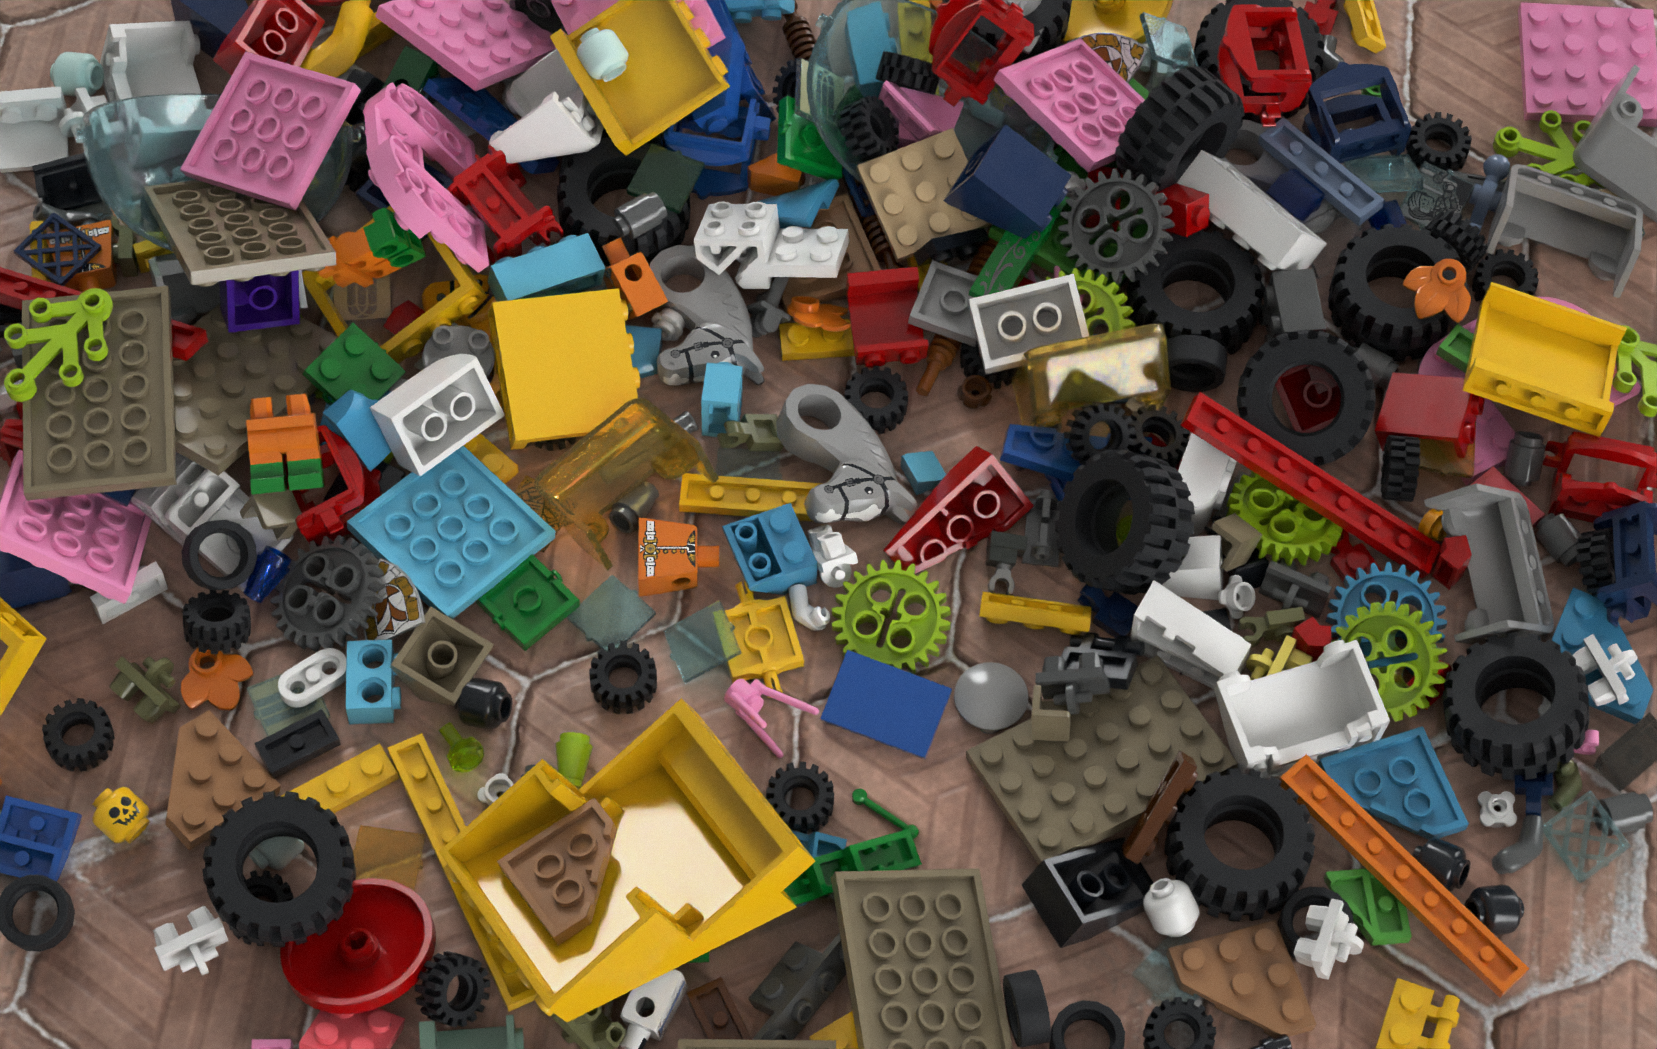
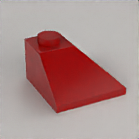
(1309, 397)

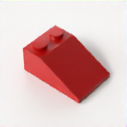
(271, 30)

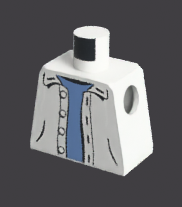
(660, 995)

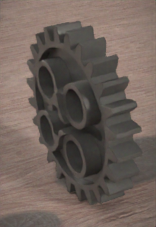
(1101, 200)
(318, 618)

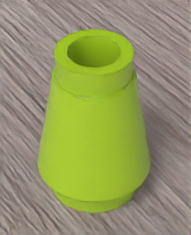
(573, 756)

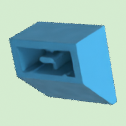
(772, 551)

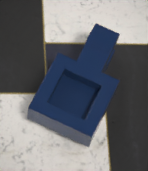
(1112, 613)
(1533, 790)

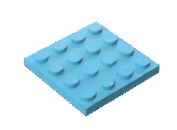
(452, 531)

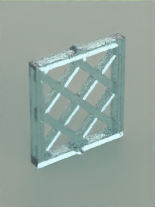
(1607, 822)

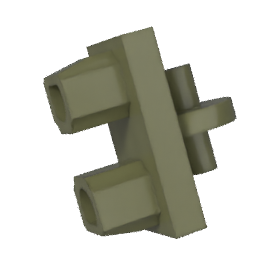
(156, 698)
(592, 1030)

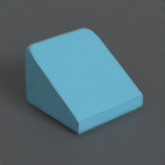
(922, 470)

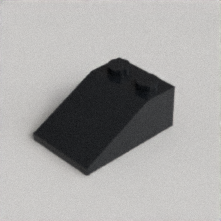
(1087, 891)

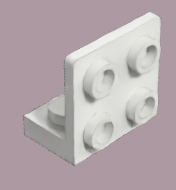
(31, 128)

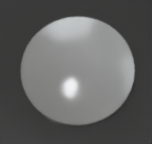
(459, 340)
(991, 696)

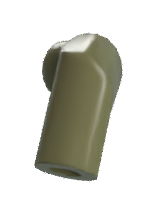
(1568, 784)

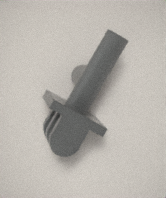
(765, 310)

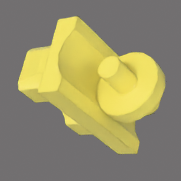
(1287, 658)

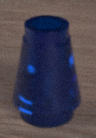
(267, 573)

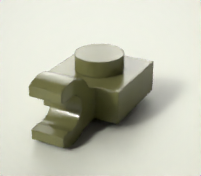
(123, 250)
(755, 430)
(1273, 626)

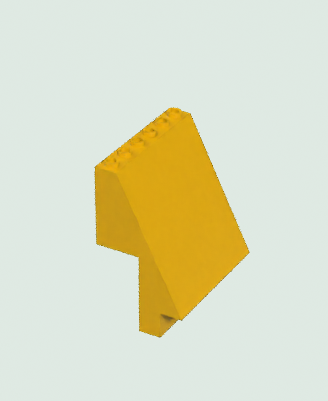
(687, 872)

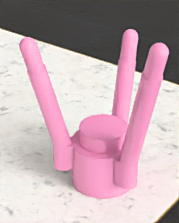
(747, 702)

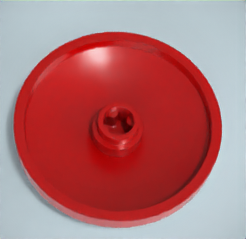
(366, 954)

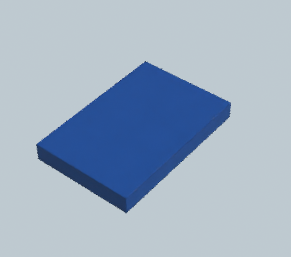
(886, 704)

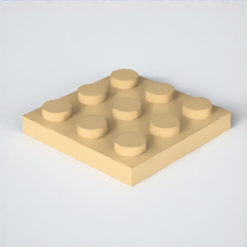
(910, 191)

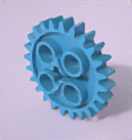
(1383, 584)

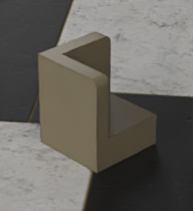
(274, 512)
(1237, 540)
(1049, 720)

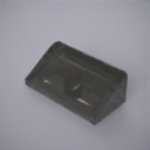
(1630, 754)

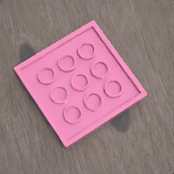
(470, 38)
(1580, 54)
(1073, 100)
(270, 130)
(74, 536)

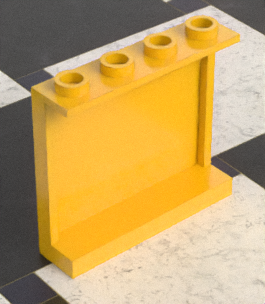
(665, 71)
(1543, 359)
(562, 363)

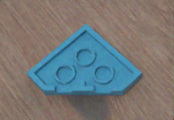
(1588, 616)
(1400, 783)

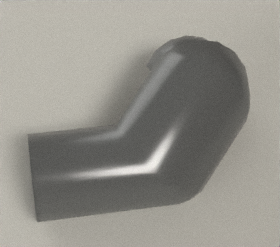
(1331, 58)

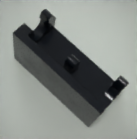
(65, 183)

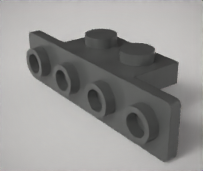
(797, 988)

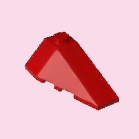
(959, 512)

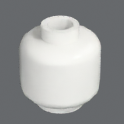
(1171, 907)

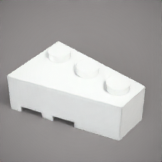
(1187, 637)

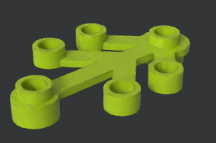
(1561, 156)
(59, 338)
(1635, 350)

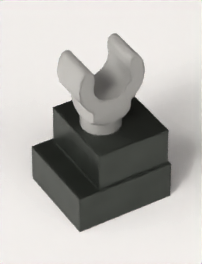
(1002, 553)

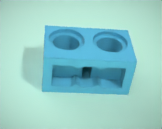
(720, 397)
(365, 682)

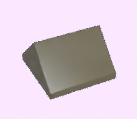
(440, 658)

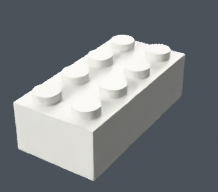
(1252, 215)

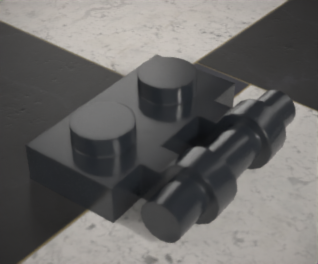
(1116, 655)

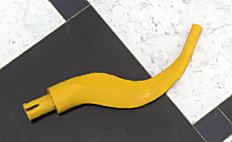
(346, 41)

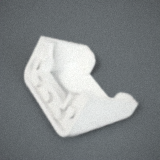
(149, 59)
(552, 113)
(1301, 711)

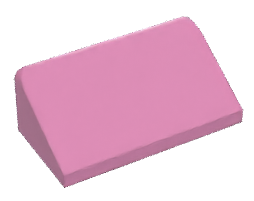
(907, 112)

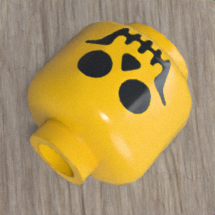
(120, 814)

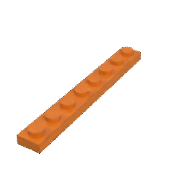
(1404, 876)

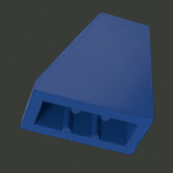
(724, 107)

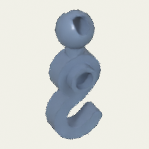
(1486, 197)

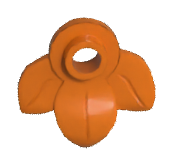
(1437, 293)
(811, 314)
(217, 683)

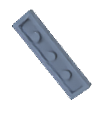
(1337, 183)

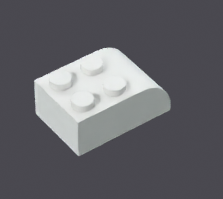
(1024, 319)
(437, 412)
(1207, 477)

